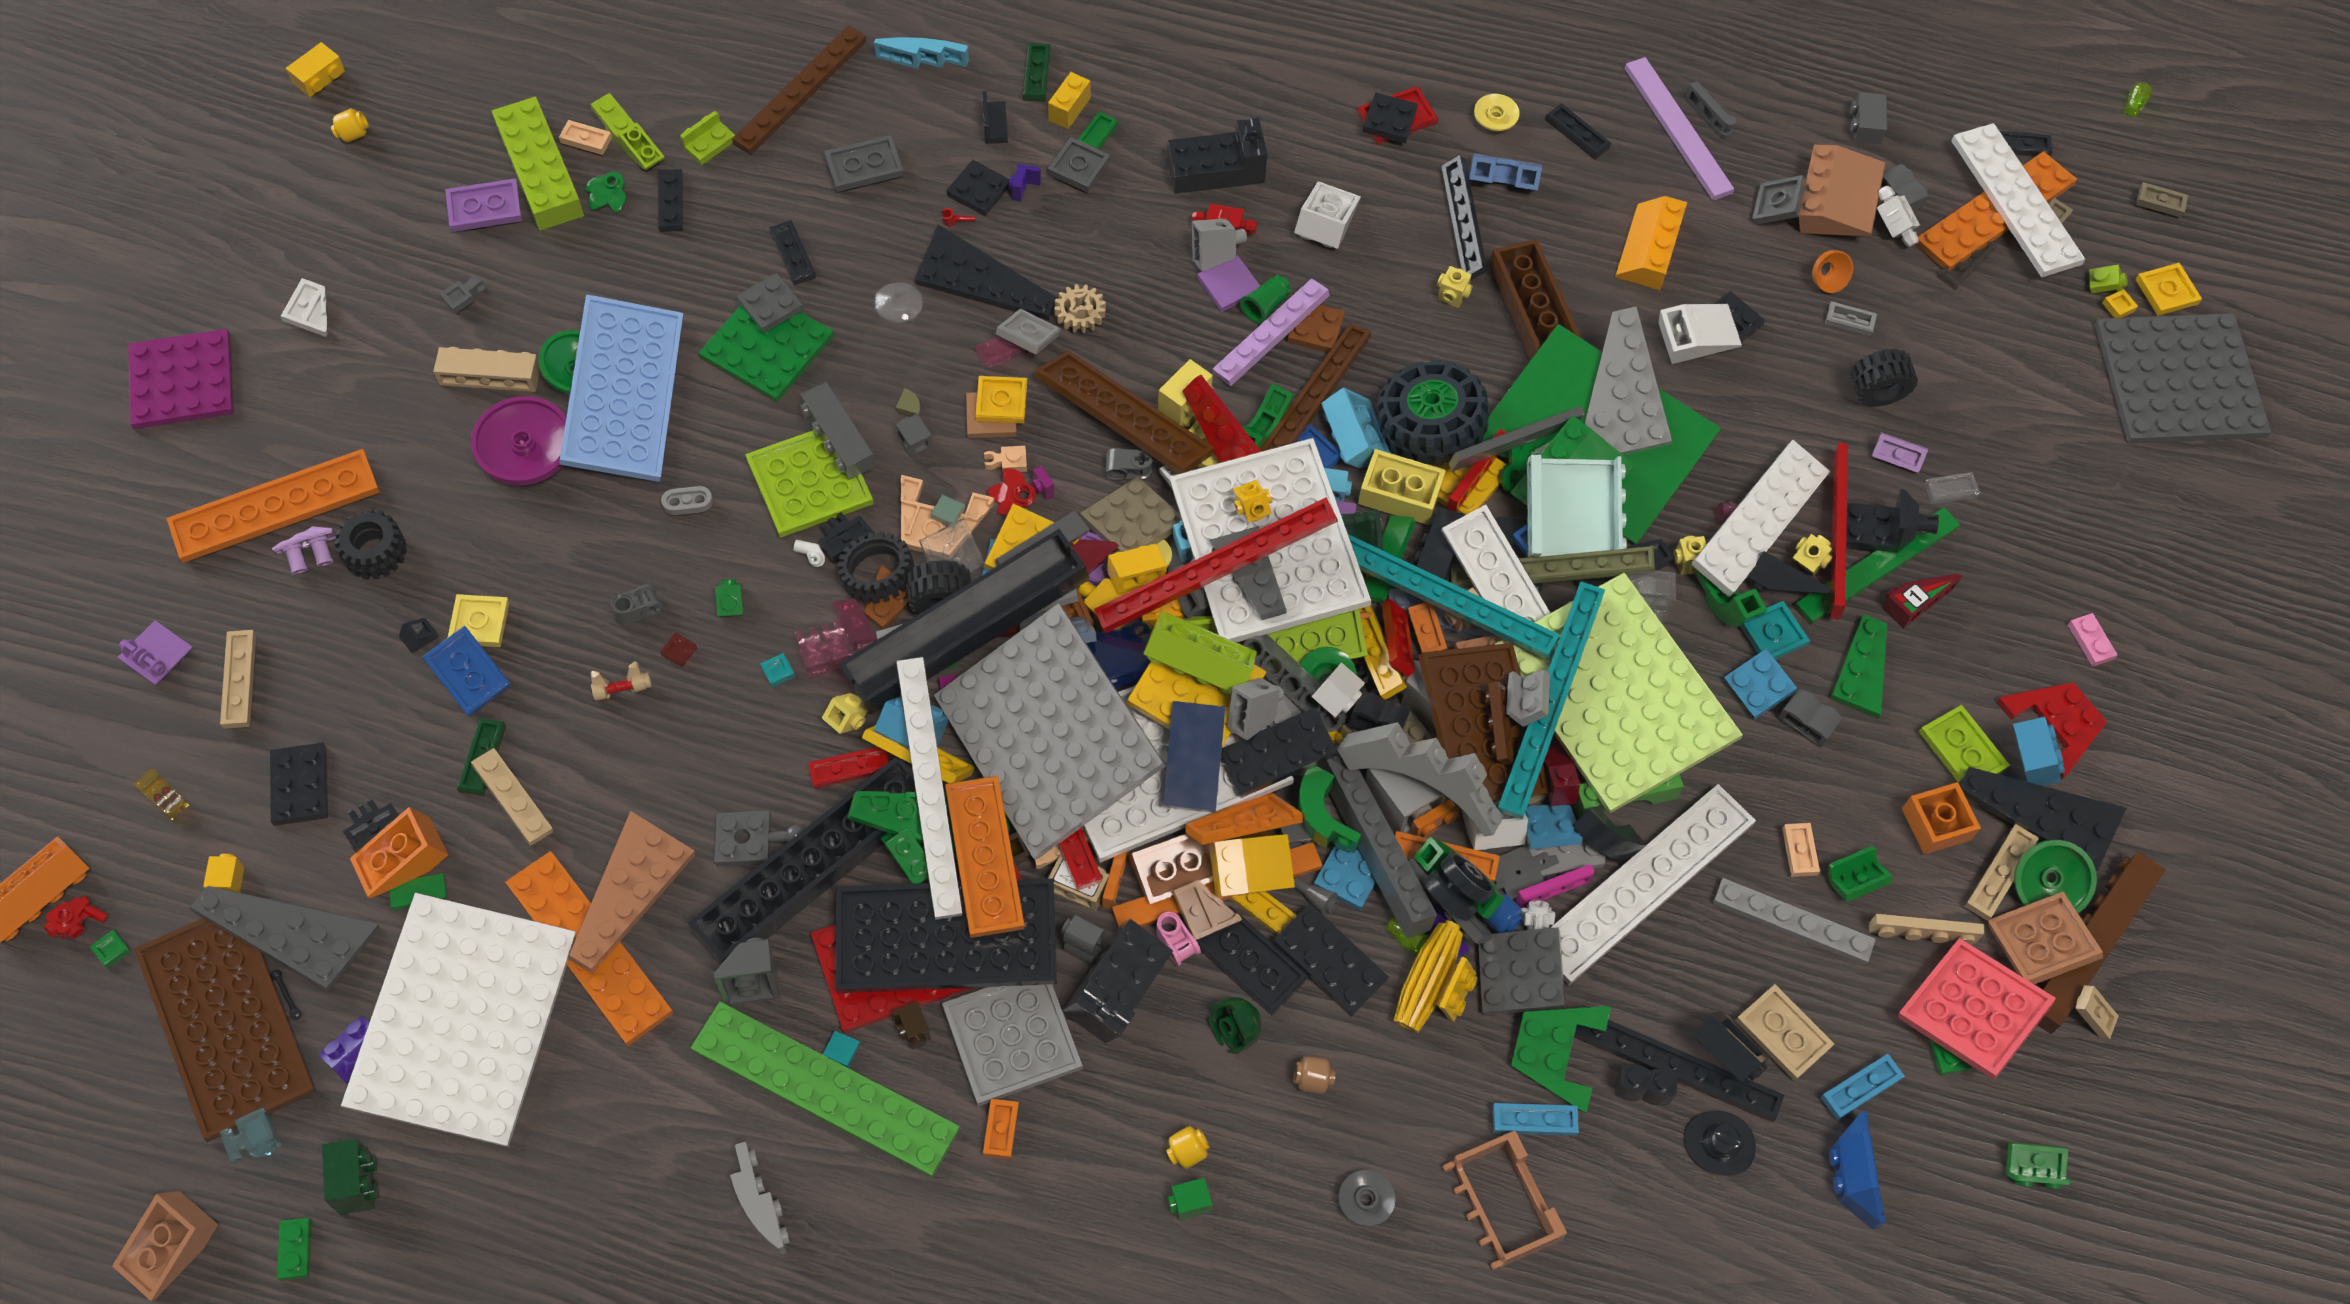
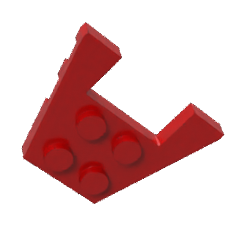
(2069, 711)

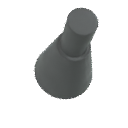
(1321, 898)

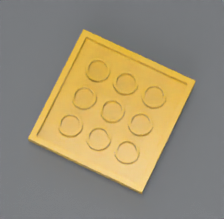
(1163, 685)

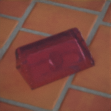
(854, 622)

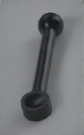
(294, 1012)

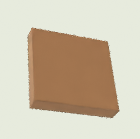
(980, 429)

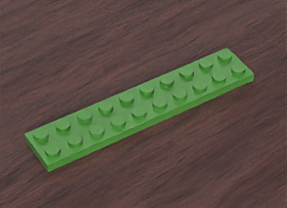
(826, 1089)

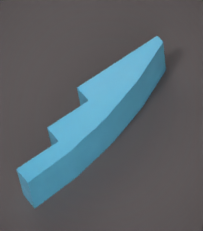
(917, 50)

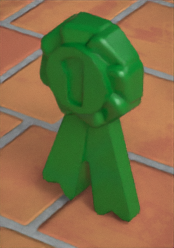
(1514, 470)

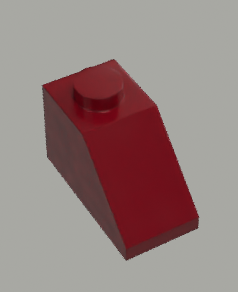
(1094, 552)

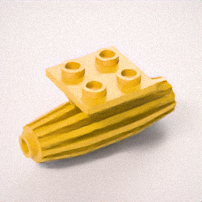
(1436, 980)

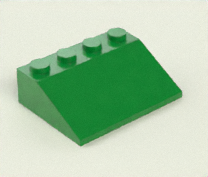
(1574, 442)

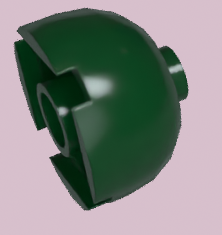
(1235, 1023)

